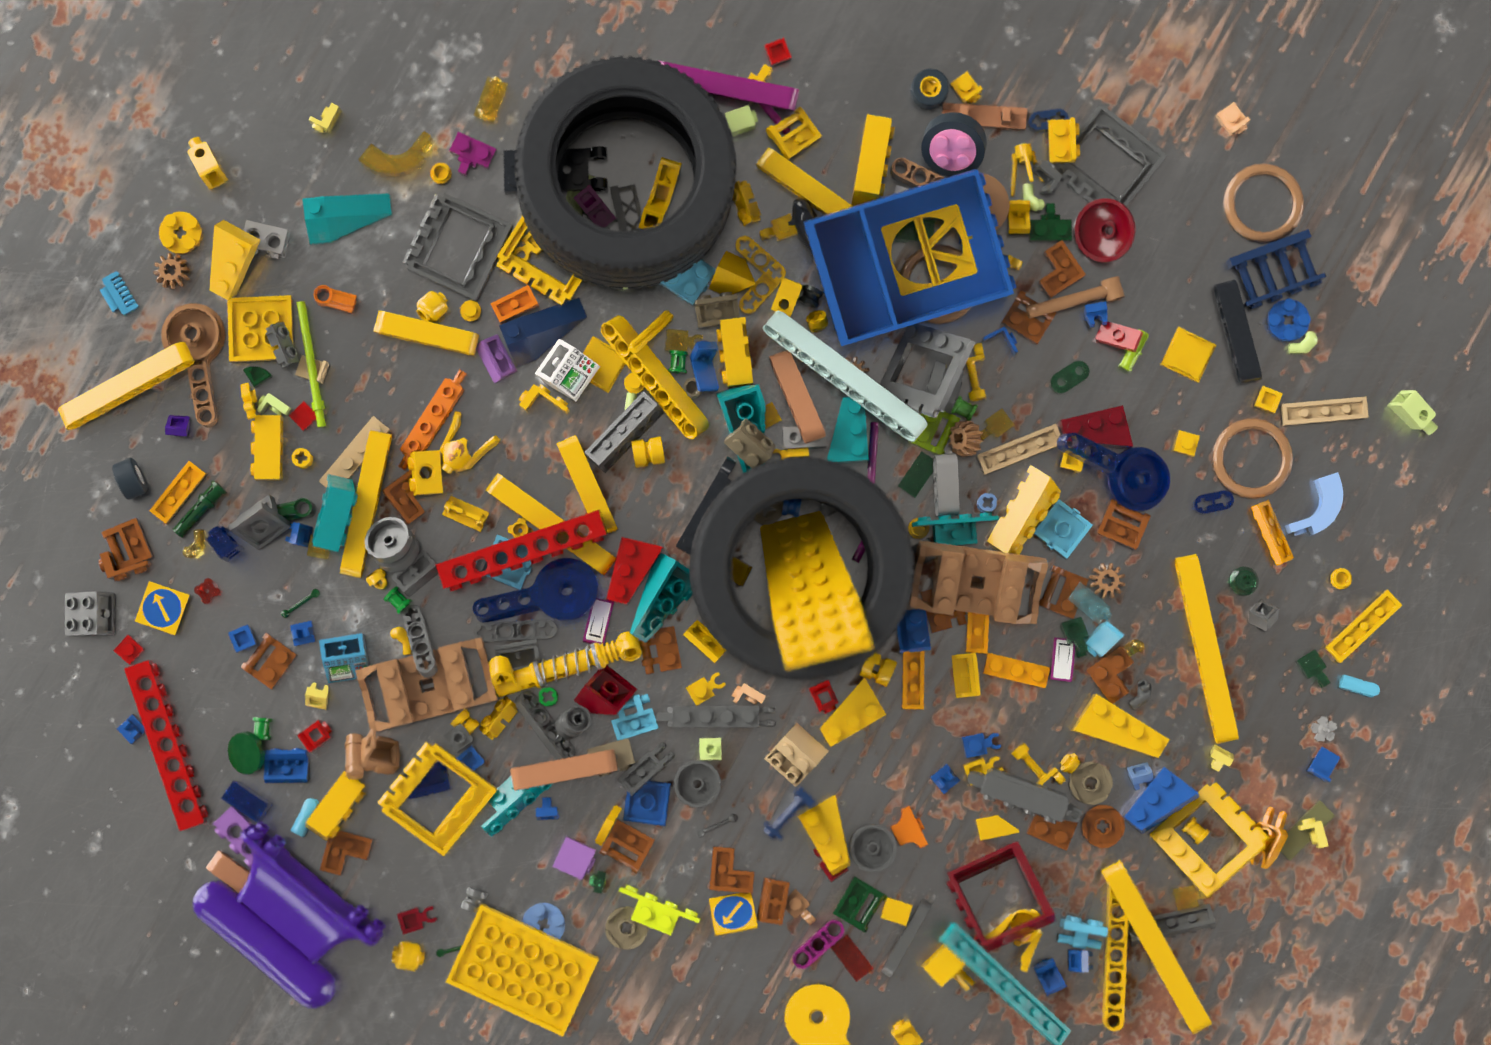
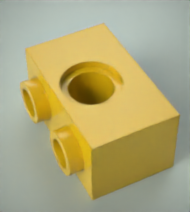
(430, 461)

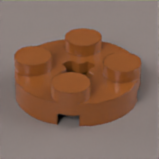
(1110, 816)

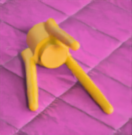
(1024, 155)

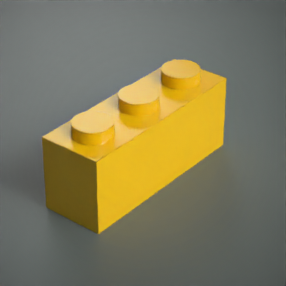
(267, 448)
(335, 807)

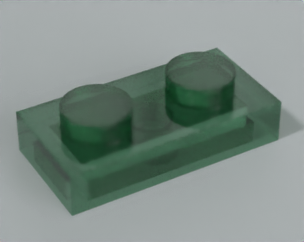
(917, 475)

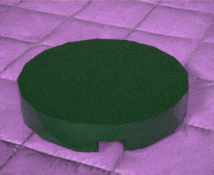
(246, 753)

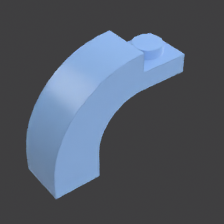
(1330, 503)

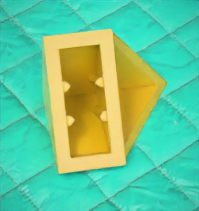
(731, 275)

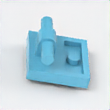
(1081, 931)

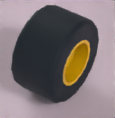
(933, 82)

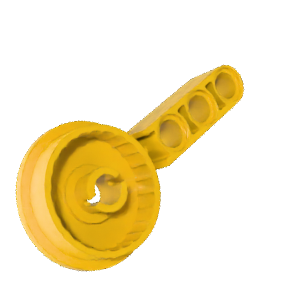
(835, 1021)

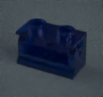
(223, 544)
(434, 782)
(246, 801)

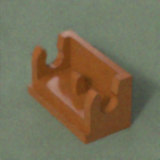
(773, 901)

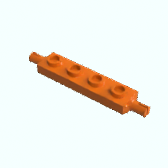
(433, 417)

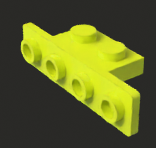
(656, 914)

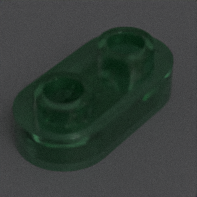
(1069, 376)

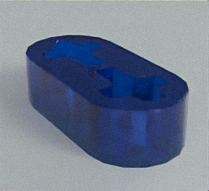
(1212, 497)

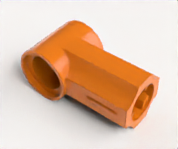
(337, 299)

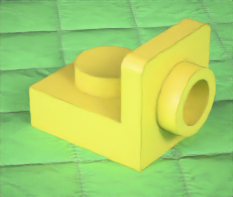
(329, 118)
(1317, 835)

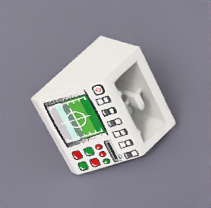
(567, 370)

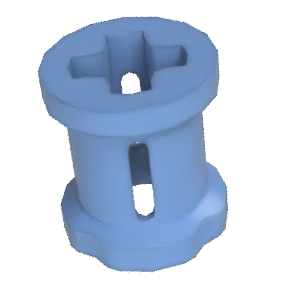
(986, 496)

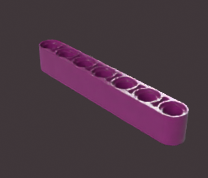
(742, 88)

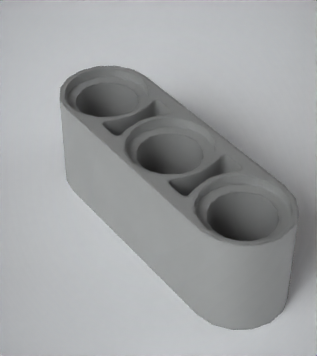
(946, 485)

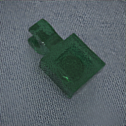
(1076, 633)
(1312, 666)
(598, 881)

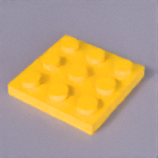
(248, 323)

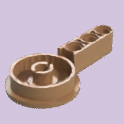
(996, 190)
(203, 348)

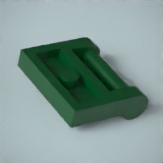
(854, 899)

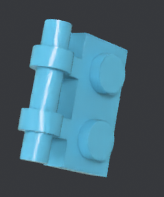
(636, 723)

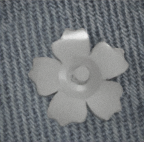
(1323, 729)

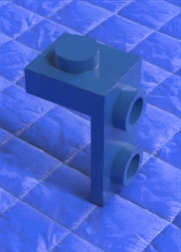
(703, 367)

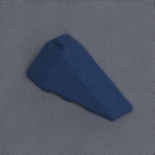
(537, 332)

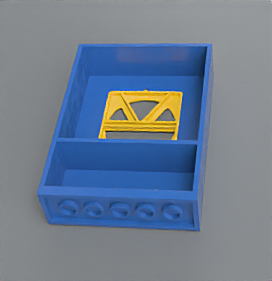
(857, 266)

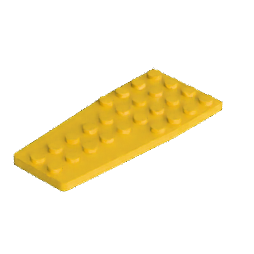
(811, 592)

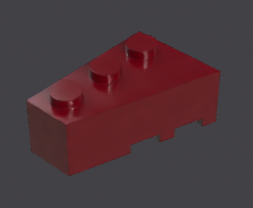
(1103, 427)

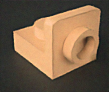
(1233, 119)
(752, 695)

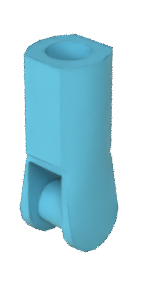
(1359, 686)
(306, 811)

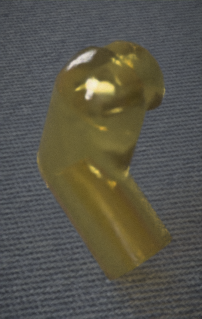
(196, 546)
(1134, 646)

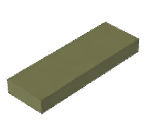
(1299, 838)

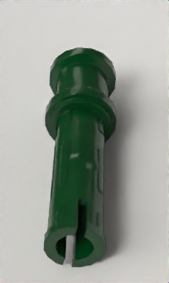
(205, 502)

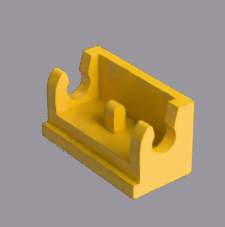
(966, 675)

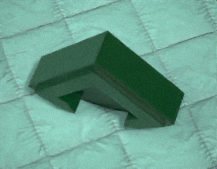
(257, 375)

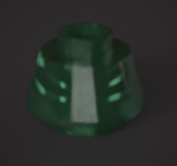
(1238, 583)

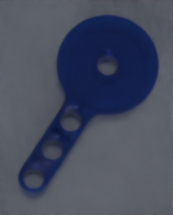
(1123, 471)
(547, 594)

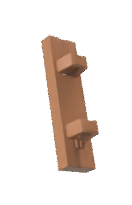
(990, 116)

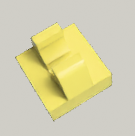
(316, 697)
(1220, 757)

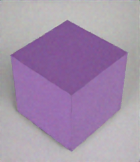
(575, 858)

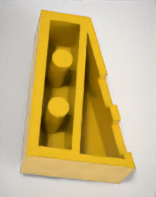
(735, 352)
(827, 834)

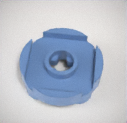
(549, 912)

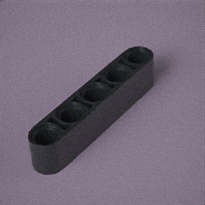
(1237, 332)

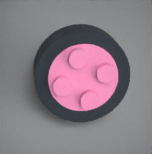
(953, 144)

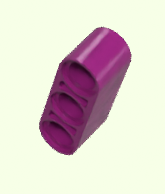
(814, 954)

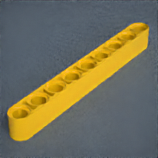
(1206, 648)
(1156, 947)

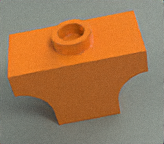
(909, 829)

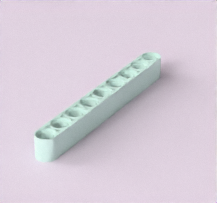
(845, 376)

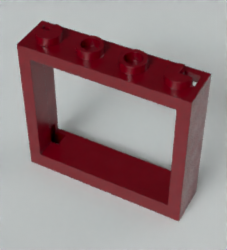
(985, 863)

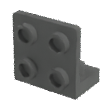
(90, 613)

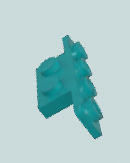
(955, 531)
(509, 804)

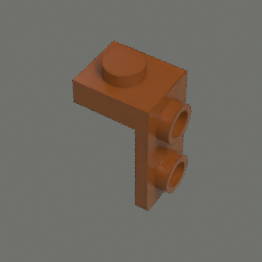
(108, 564)

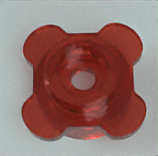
(207, 584)

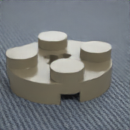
(1102, 787)
(614, 933)

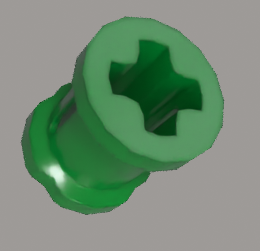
(675, 354)
(397, 599)
(541, 698)
(261, 727)

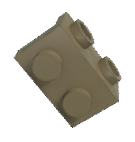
(712, 310)
(750, 444)

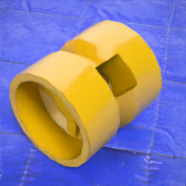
(648, 452)
(885, 670)

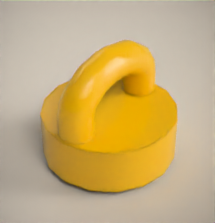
(817, 320)
(375, 576)

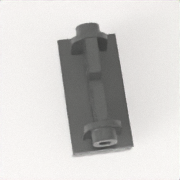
(279, 335)

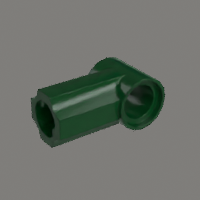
(292, 512)

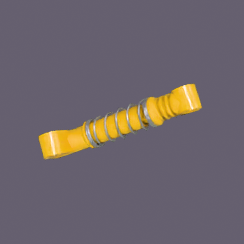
(538, 674)

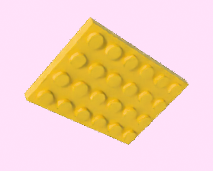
(522, 970)

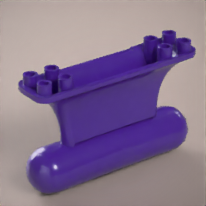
(284, 919)

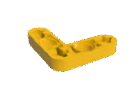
(765, 278)

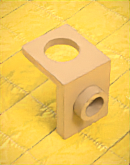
(321, 367)

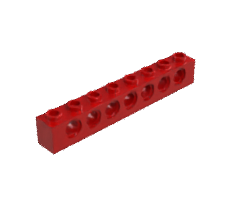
(448, 569)
(135, 676)

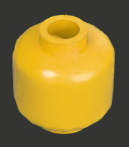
(432, 306)
(407, 956)

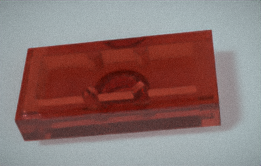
(851, 957)

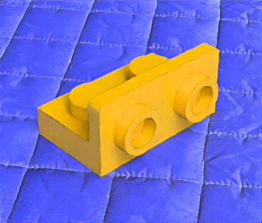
(1063, 141)

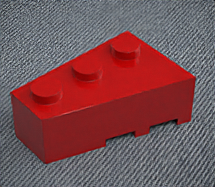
(631, 568)

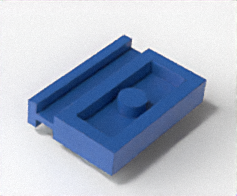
(913, 632)

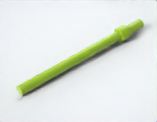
(317, 404)

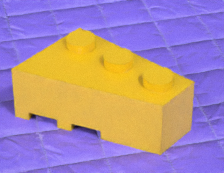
(231, 258)
(853, 714)

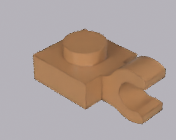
(797, 905)

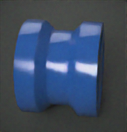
(792, 507)

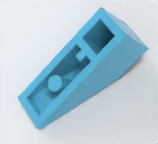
(1103, 639)

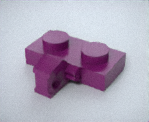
(471, 153)

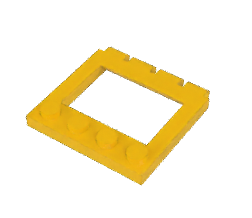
(526, 271)
(458, 818)
(1185, 856)

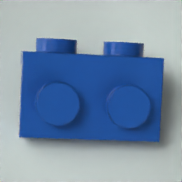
(286, 766)

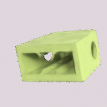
(1414, 411)

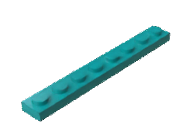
(1004, 985)

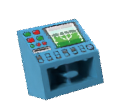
(344, 656)

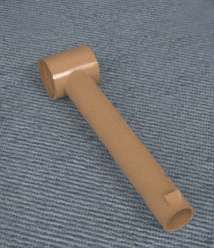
(1110, 290)

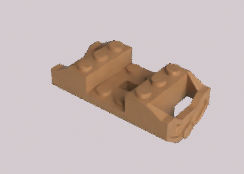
(997, 593)
(404, 692)

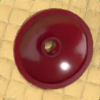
(1093, 226)

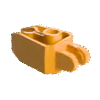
(1276, 840)

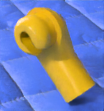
(401, 635)

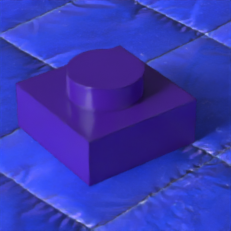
(177, 425)

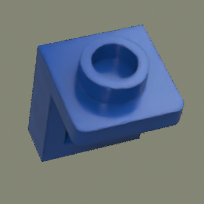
(1049, 976)

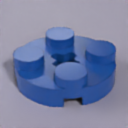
(1289, 308)

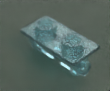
(1090, 603)

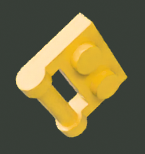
(798, 138)

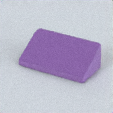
(495, 358)

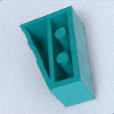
(850, 434)
(334, 513)

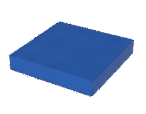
(648, 804)

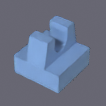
(1140, 774)

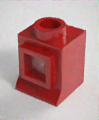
(824, 696)
(315, 735)

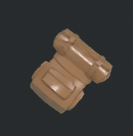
(370, 754)

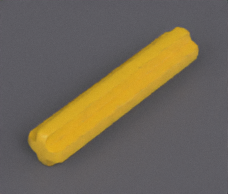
(650, 332)

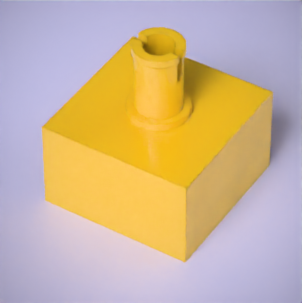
(944, 965)

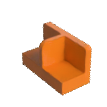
(515, 305)

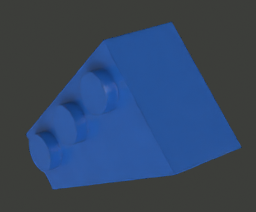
(1159, 801)

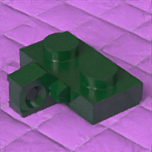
(1050, 227)

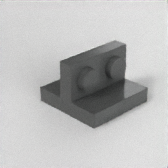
(260, 523)

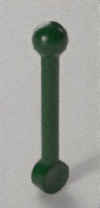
(314, 593)
(440, 952)

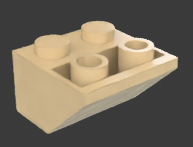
(796, 754)

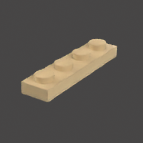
(1324, 411)
(1019, 449)
(353, 455)

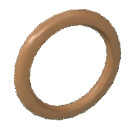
(1242, 229)
(914, 259)
(1267, 427)

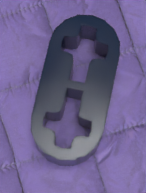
(1045, 115)

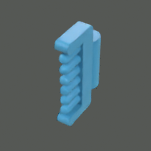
(113, 297)

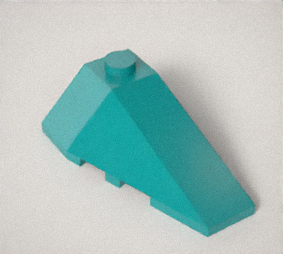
(337, 216)
(743, 403)
(664, 590)

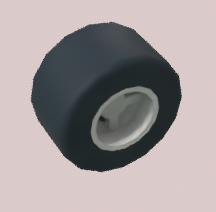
(129, 478)

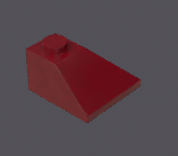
(605, 692)

